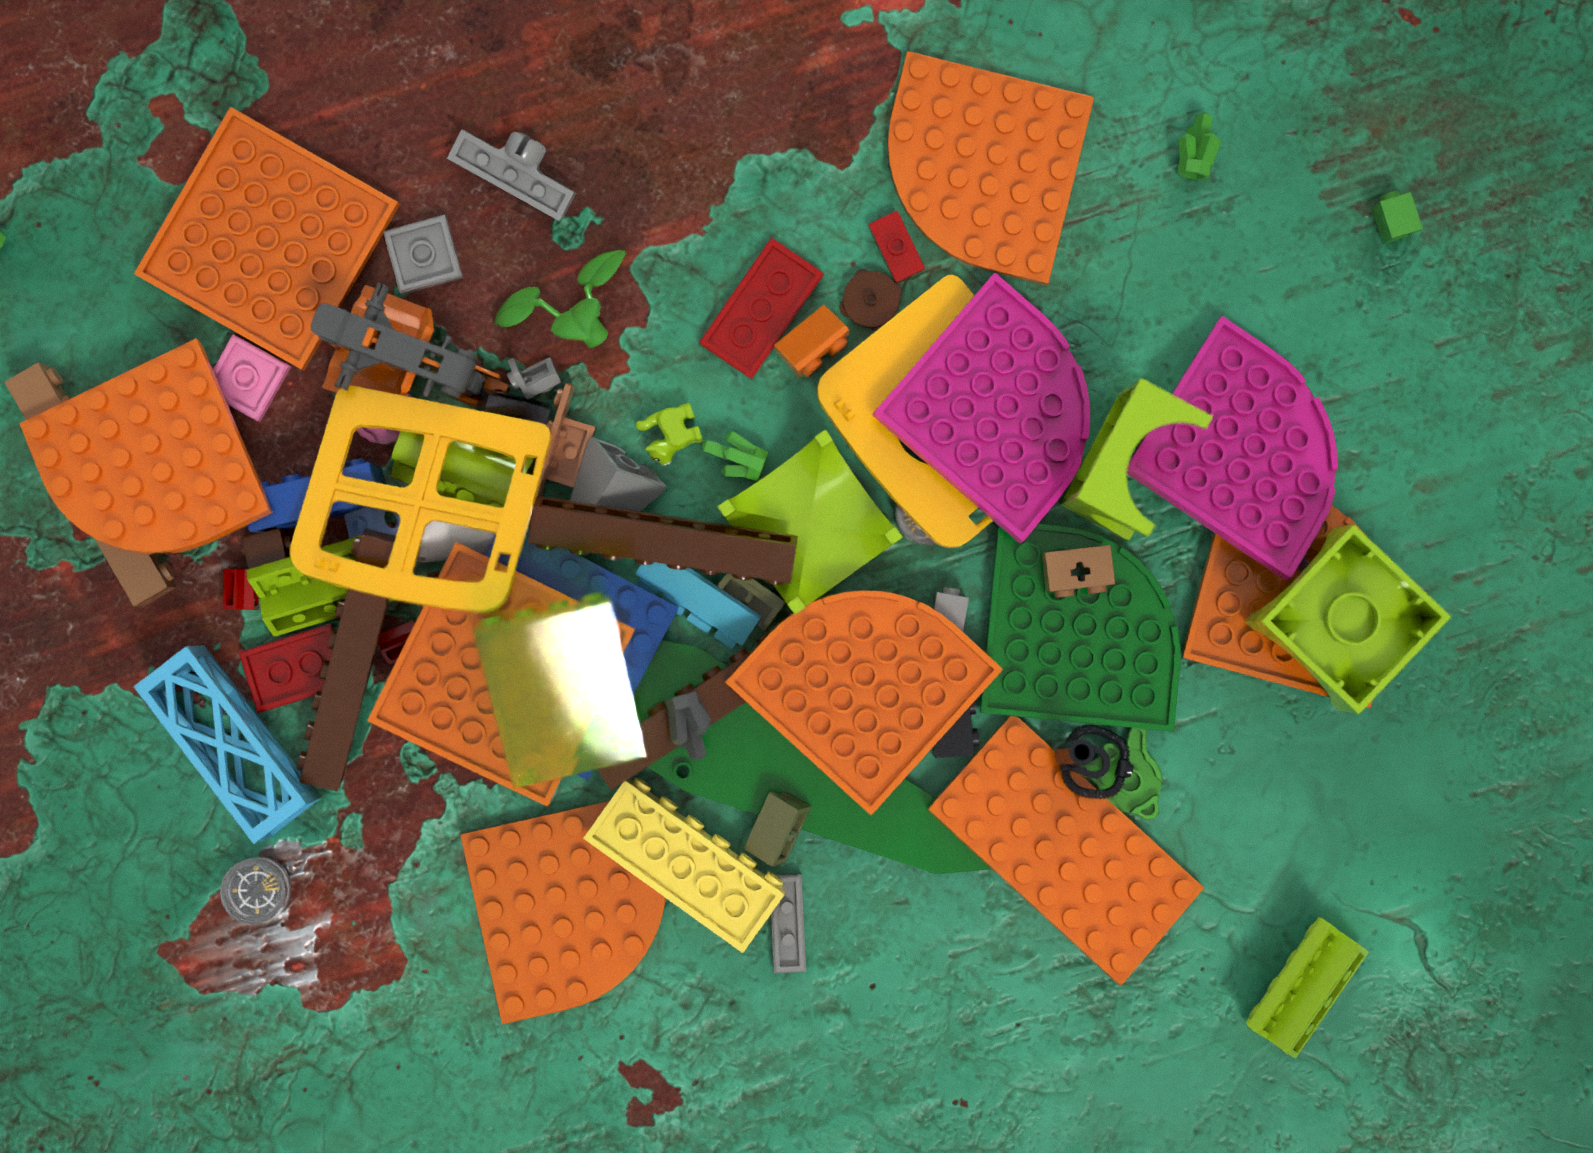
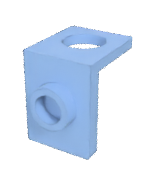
(371, 519)

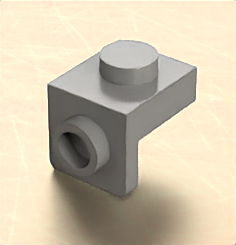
(535, 379)

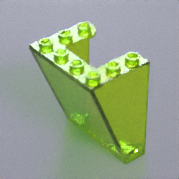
(559, 690)

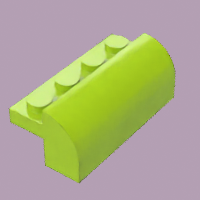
(467, 472)
(295, 600)
(1306, 987)

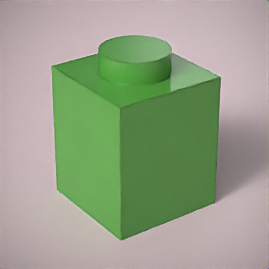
(1396, 216)

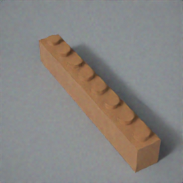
(140, 575)

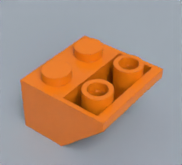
(812, 341)

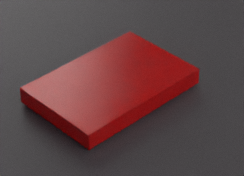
(287, 668)

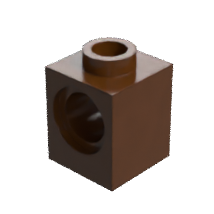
(266, 547)

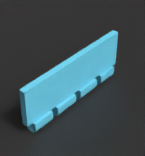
(706, 601)

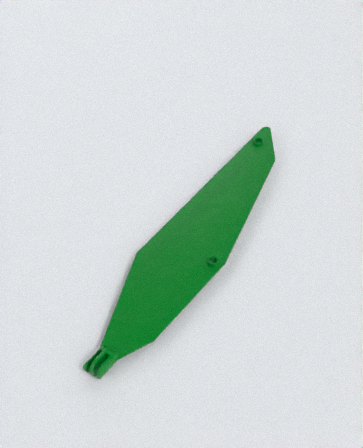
(753, 758)

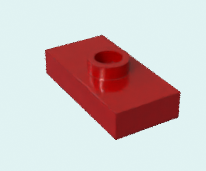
(896, 247)

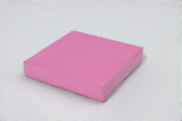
(249, 377)

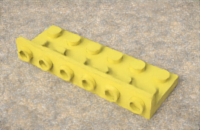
(686, 863)

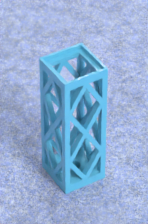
(212, 681)

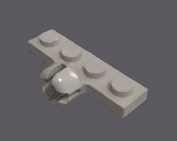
(514, 170)

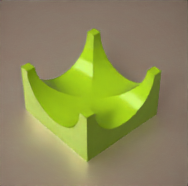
(1100, 484)
(826, 509)
(1351, 619)

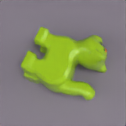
(675, 433)

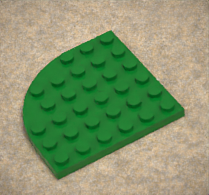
(1085, 654)

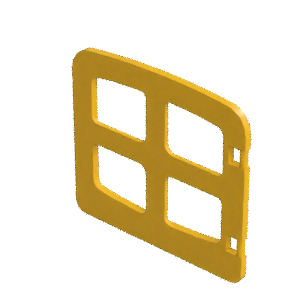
(419, 501)

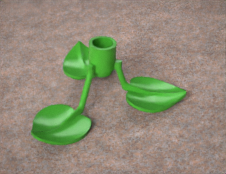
(581, 320)

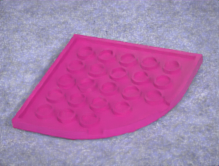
(996, 408)
(1263, 461)

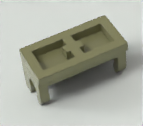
(755, 597)
(777, 828)

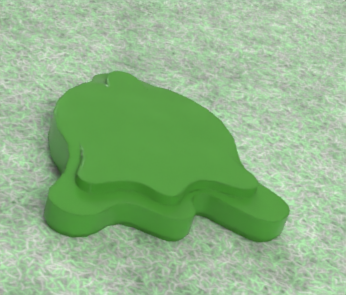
(1142, 789)

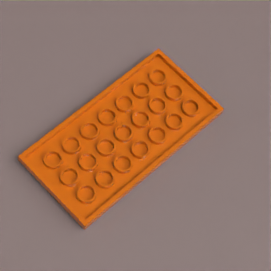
(1065, 852)

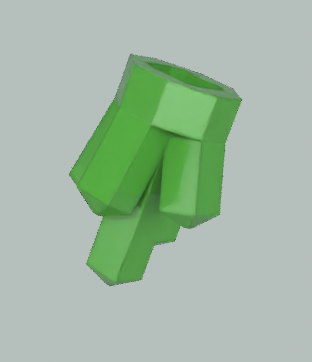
(1198, 149)
(748, 458)

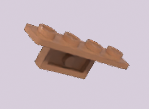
(566, 445)

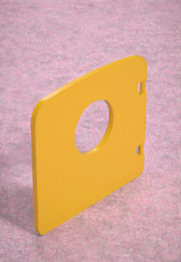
(861, 383)

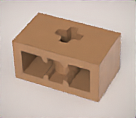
(1094, 559)

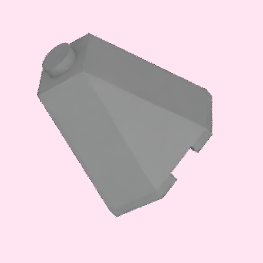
(614, 479)

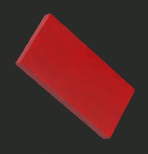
(761, 308)

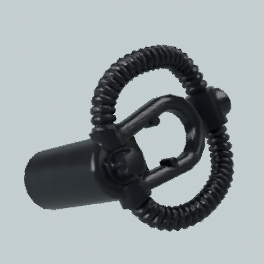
(1079, 752)

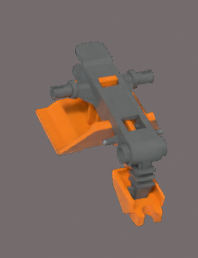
(386, 344)

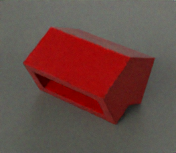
(238, 592)
(393, 641)

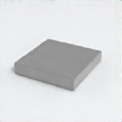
(423, 254)

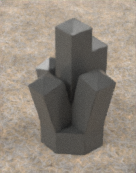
(688, 723)

